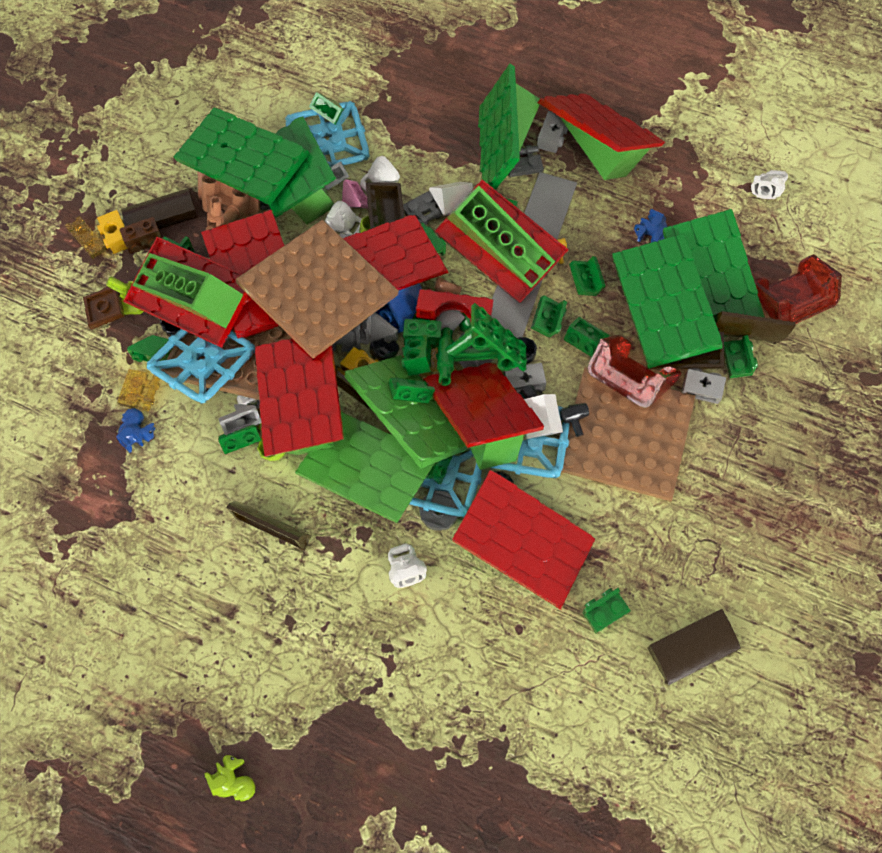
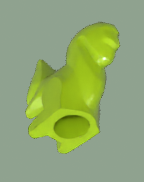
(226, 784)

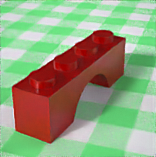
(433, 303)

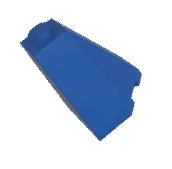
(401, 307)

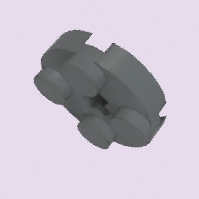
(441, 521)

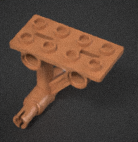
(220, 196)

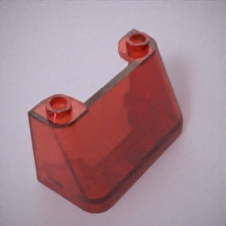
(802, 294)
(626, 376)

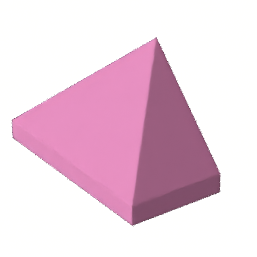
(354, 195)

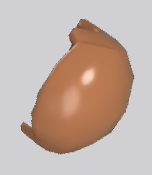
(445, 286)

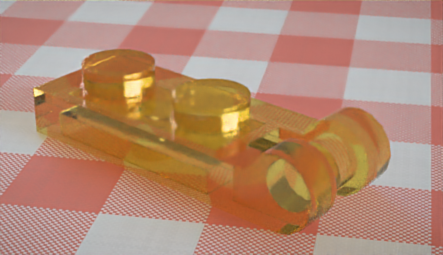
(86, 237)

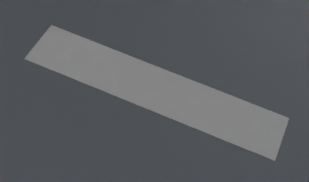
(548, 209)

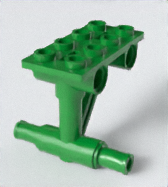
(489, 342)

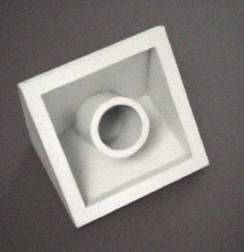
(450, 195)
(547, 411)

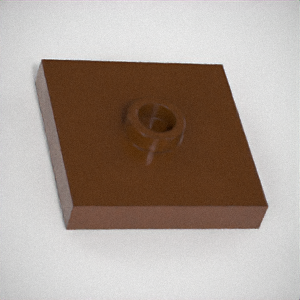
(103, 307)

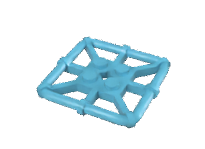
(336, 135)
(200, 368)
(533, 448)
(448, 485)

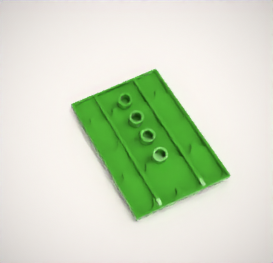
(416, 425)
(367, 469)

